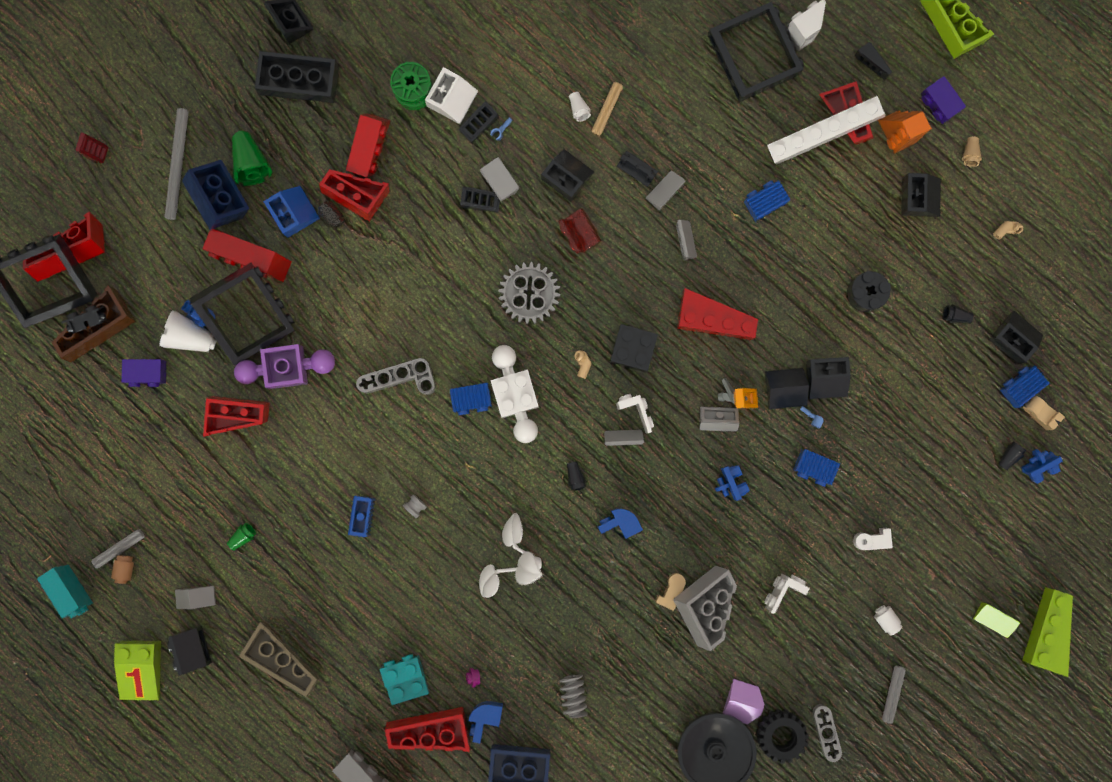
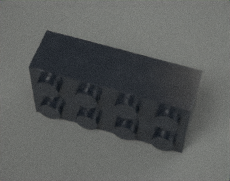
(297, 77)

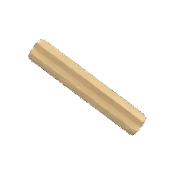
(607, 108)

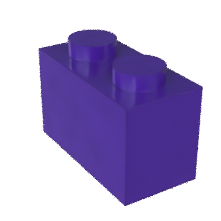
(942, 100)
(143, 372)

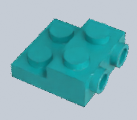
(404, 679)

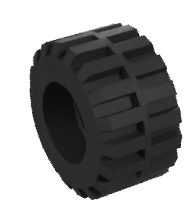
(793, 747)

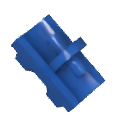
(192, 314)
(1040, 463)
(736, 490)

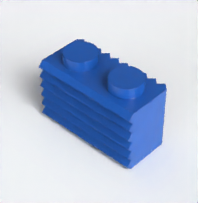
(766, 200)
(1024, 386)
(471, 398)
(816, 467)
(361, 516)

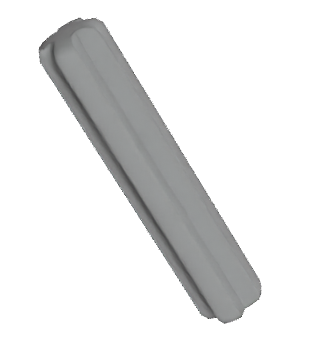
(118, 548)
(893, 694)

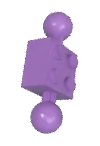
(284, 366)

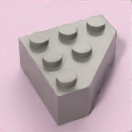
(707, 606)

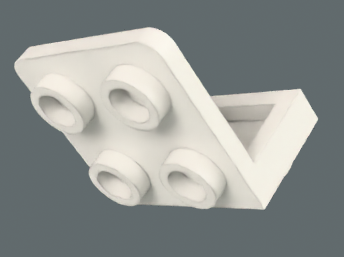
(628, 400)
(781, 584)

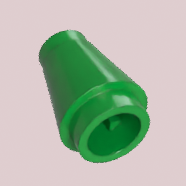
(241, 536)

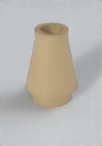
(972, 152)

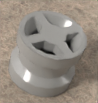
(414, 506)

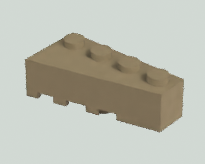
(276, 659)

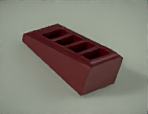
(91, 148)

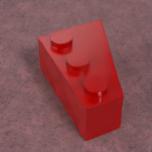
(843, 99)
(367, 144)
(354, 193)
(228, 414)

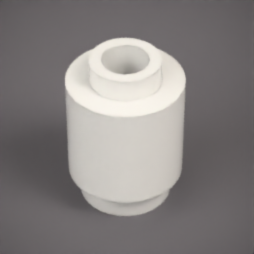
(888, 620)

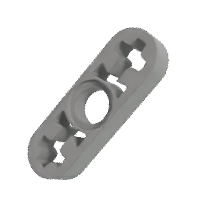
(825, 747)

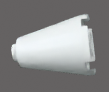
(186, 335)

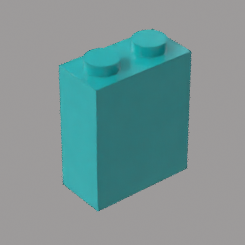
(65, 591)

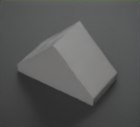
(195, 597)

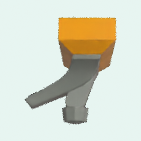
(740, 397)

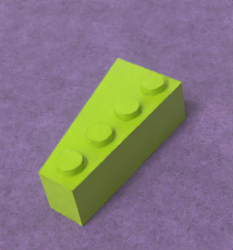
(1051, 633)

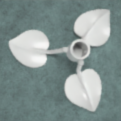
(528, 565)

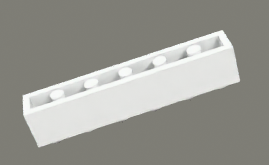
(826, 130)

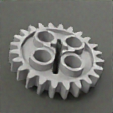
(546, 294)

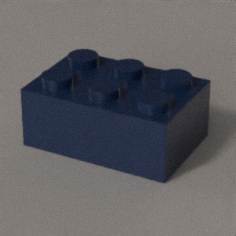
(215, 194)
(518, 764)

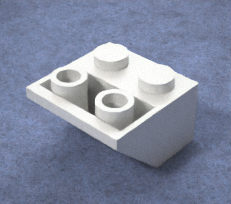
(806, 25)
(451, 96)

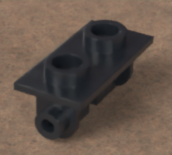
(637, 168)
(92, 315)

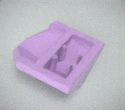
(744, 701)

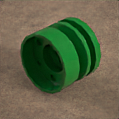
(411, 96)

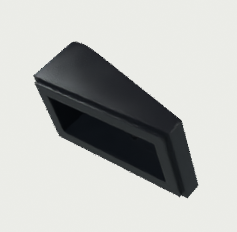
(871, 58)
(474, 117)
(467, 190)

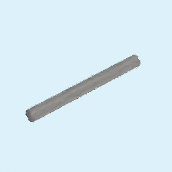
(176, 164)

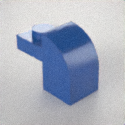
(624, 519)
(484, 713)

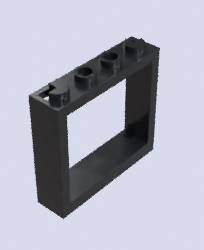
(728, 65)
(86, 294)
(198, 300)

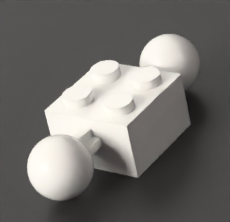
(514, 394)

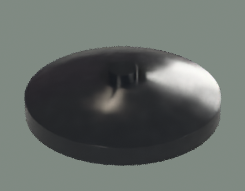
(716, 749)

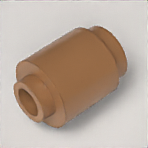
(122, 569)

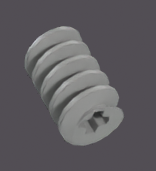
(574, 696)

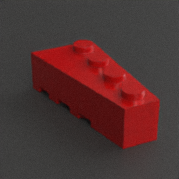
(430, 731)

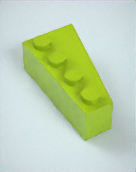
(956, 25)

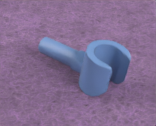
(501, 129)
(817, 420)

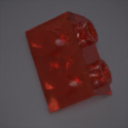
(579, 231)

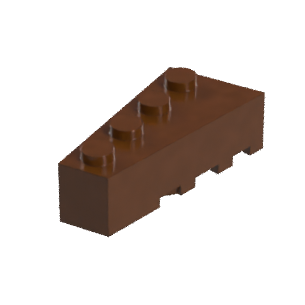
(74, 345)

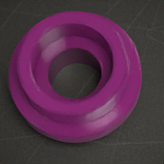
(473, 677)

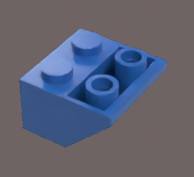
(291, 210)

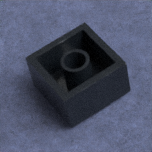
(633, 348)

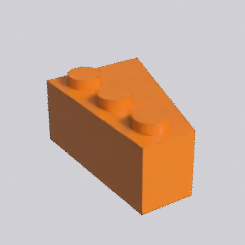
(904, 129)

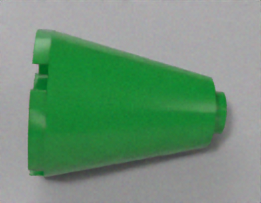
(248, 161)

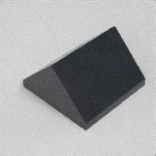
(289, 18)
(786, 388)

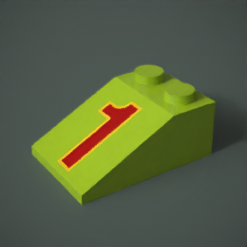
(138, 669)

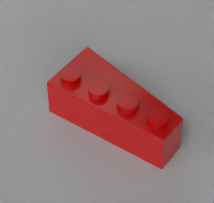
(84, 241)
(242, 253)
(711, 317)

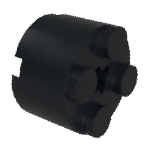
(878, 287)

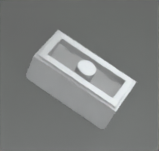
(499, 179)
(665, 190)
(686, 239)
(719, 419)
(623, 437)

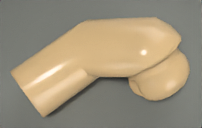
(584, 362)

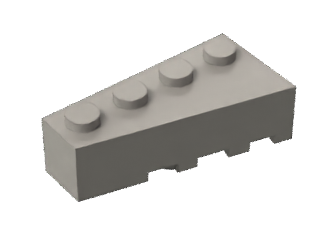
(354, 769)

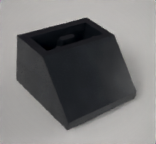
(566, 175)
(921, 195)
(1017, 338)
(828, 377)
(189, 650)

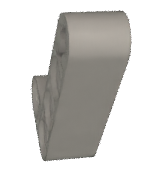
(394, 379)

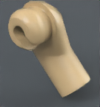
(1008, 227)

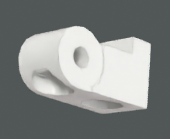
(874, 541)

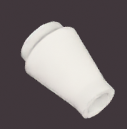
(579, 108)

